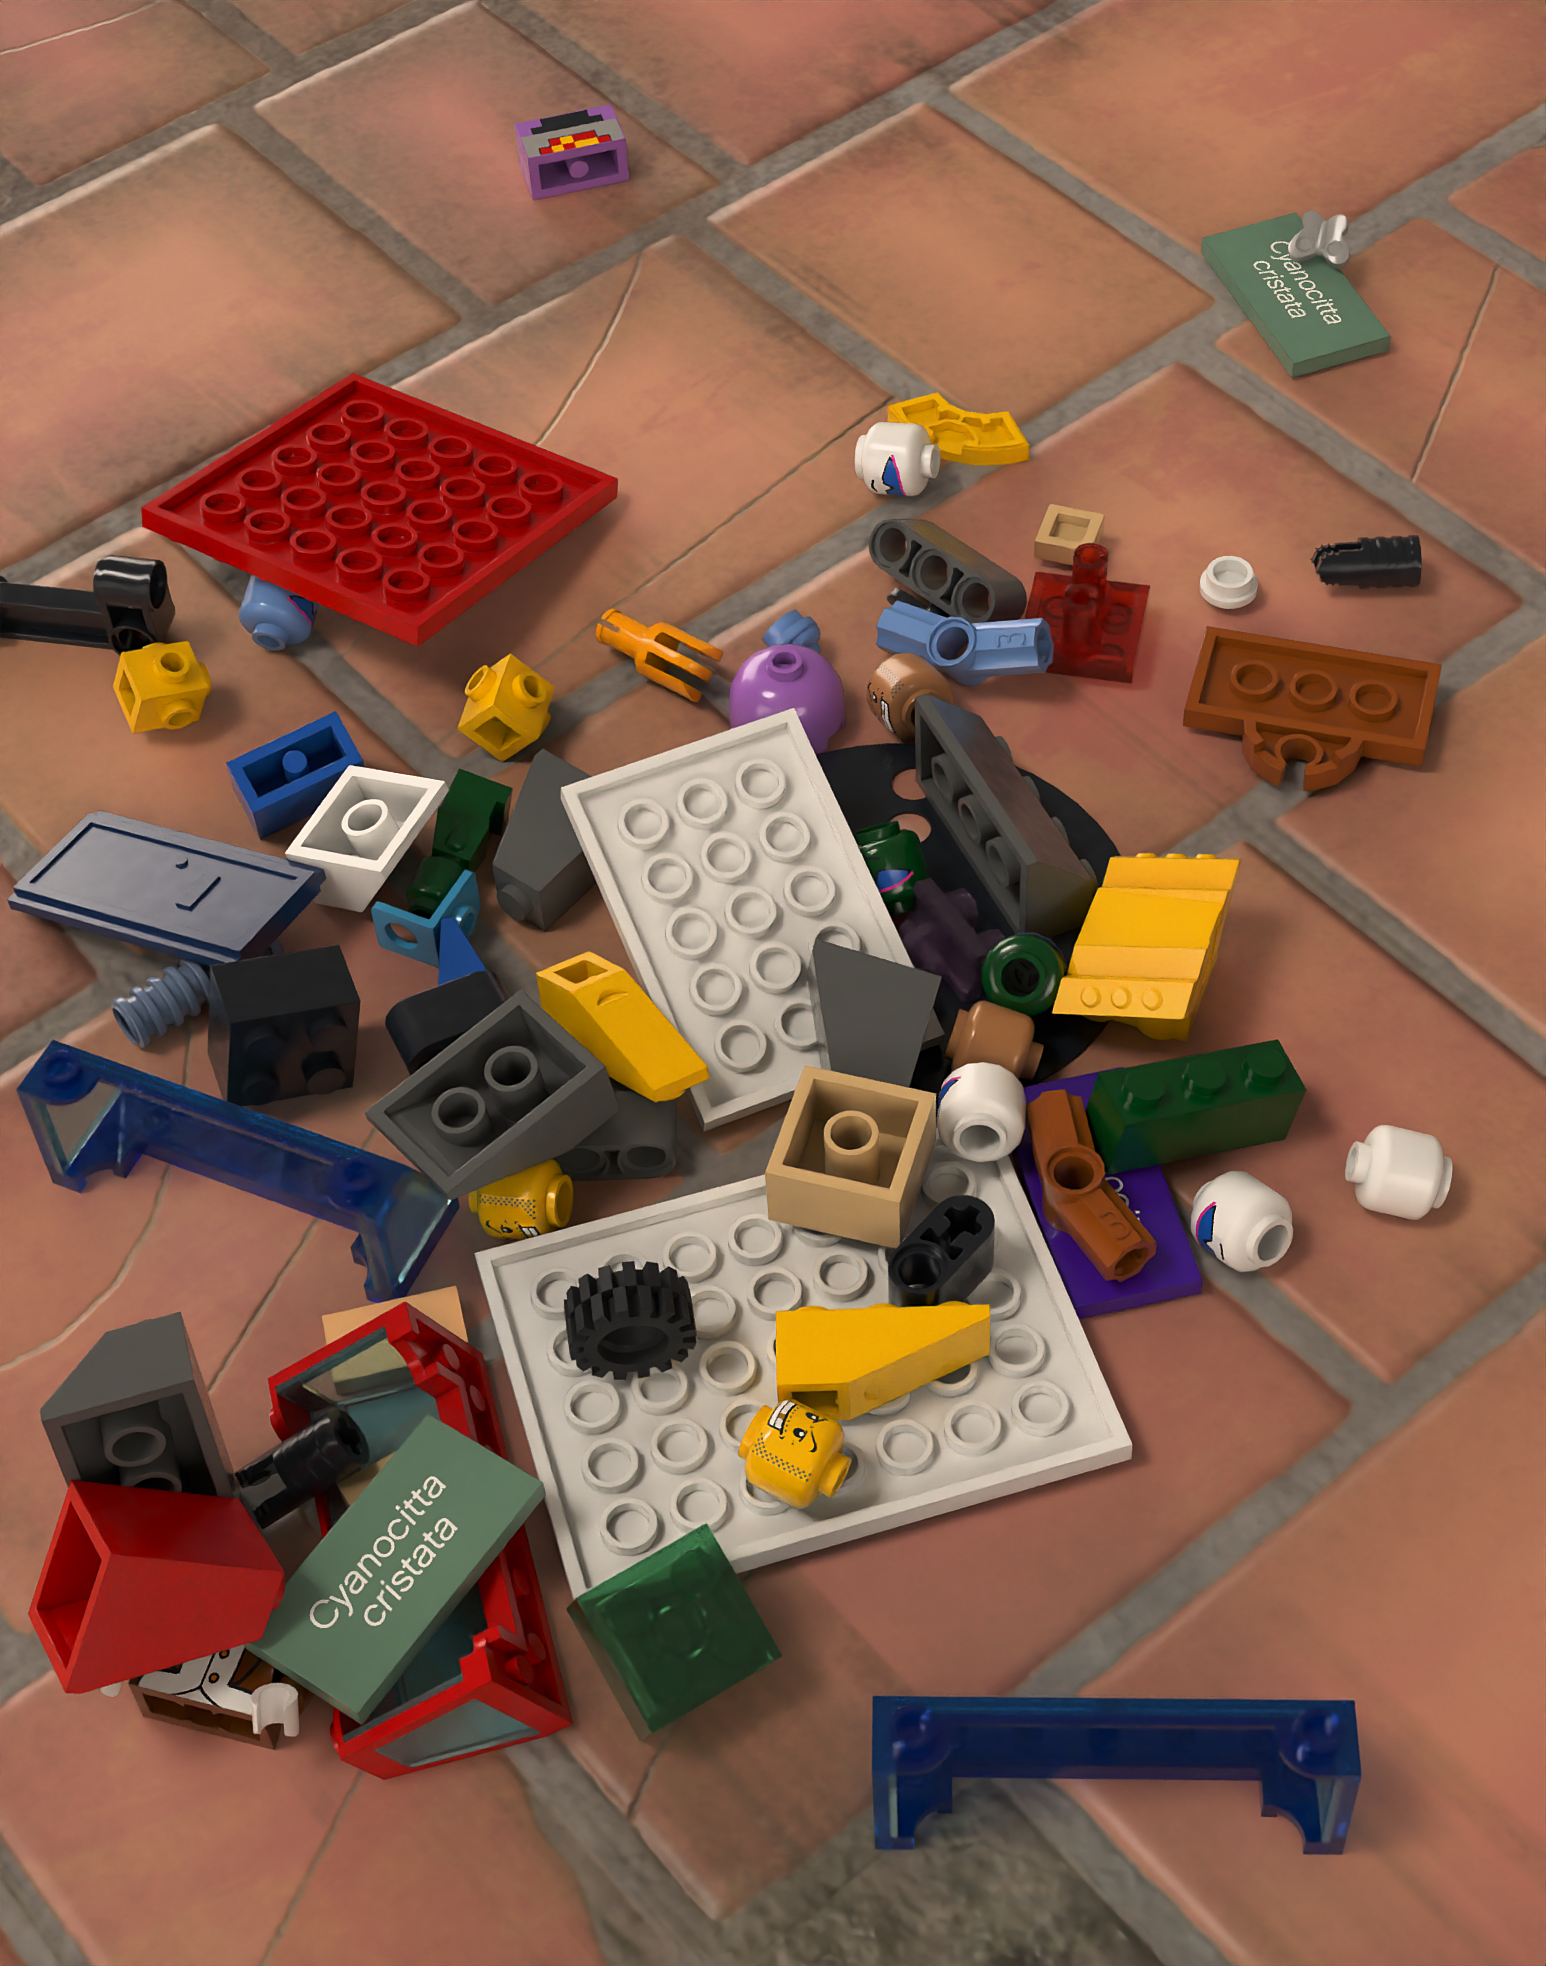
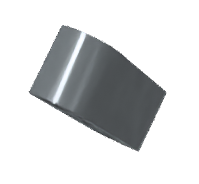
(924, 568)
(629, 1145)

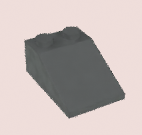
(497, 1100)

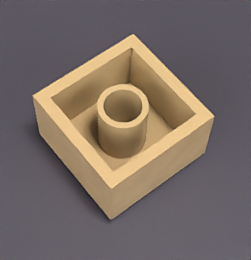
(851, 1157)

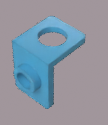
(460, 902)

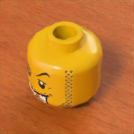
(525, 1203)
(794, 1453)

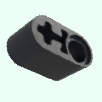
(439, 1016)
(946, 1251)

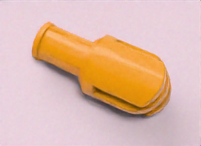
(656, 649)

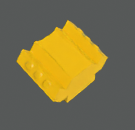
(1150, 942)

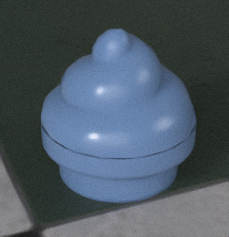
(793, 629)

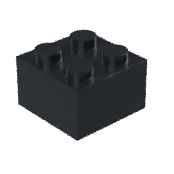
(283, 1026)

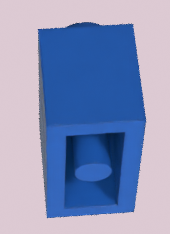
(292, 773)

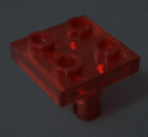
(1090, 618)

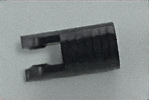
(1371, 562)
(307, 1464)

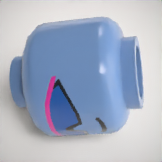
(276, 615)

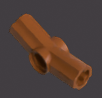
(1094, 1213)

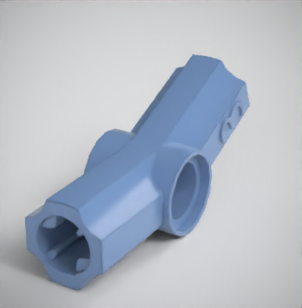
(992, 648)

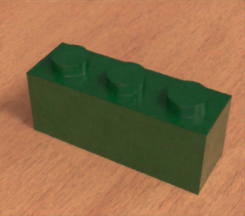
(1193, 1106)

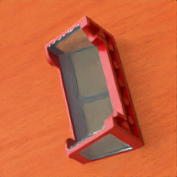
(493, 1662)

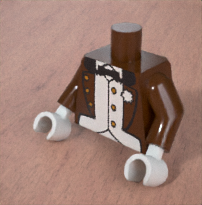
(223, 1696)

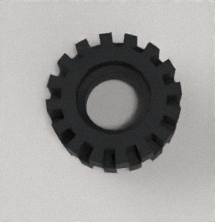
(629, 1320)

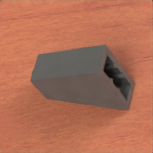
(540, 859)
(868, 1012)

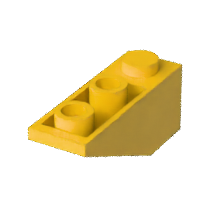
(620, 1026)
(871, 1355)

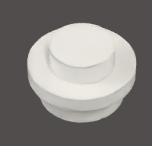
(1228, 583)

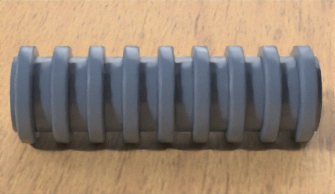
(167, 999)

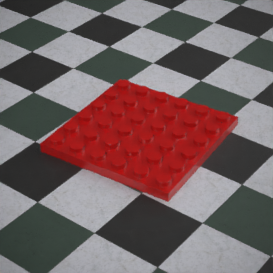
(381, 507)

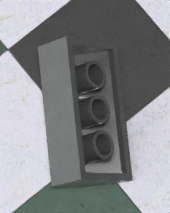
(999, 821)
(140, 1415)

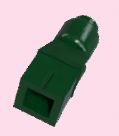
(462, 830)

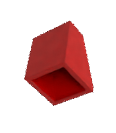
(149, 1583)

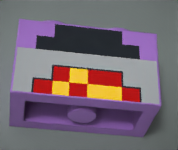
(572, 152)

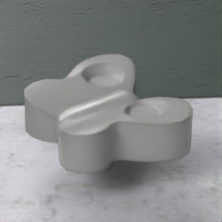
(1321, 239)

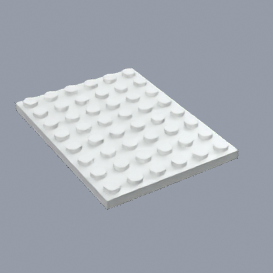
(659, 1453)

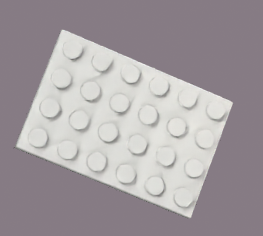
(718, 885)

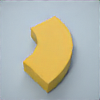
(963, 434)

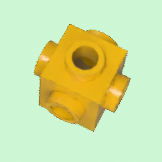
(161, 686)
(506, 707)

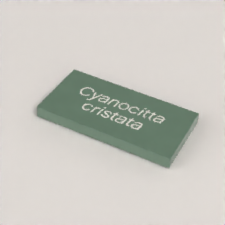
(1301, 308)
(396, 1567)

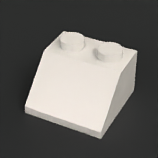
(364, 832)

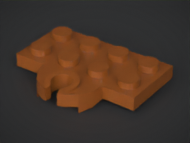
(1311, 704)

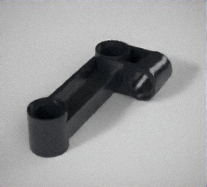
(121, 614)

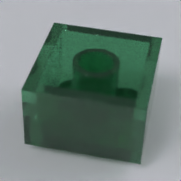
(673, 1631)

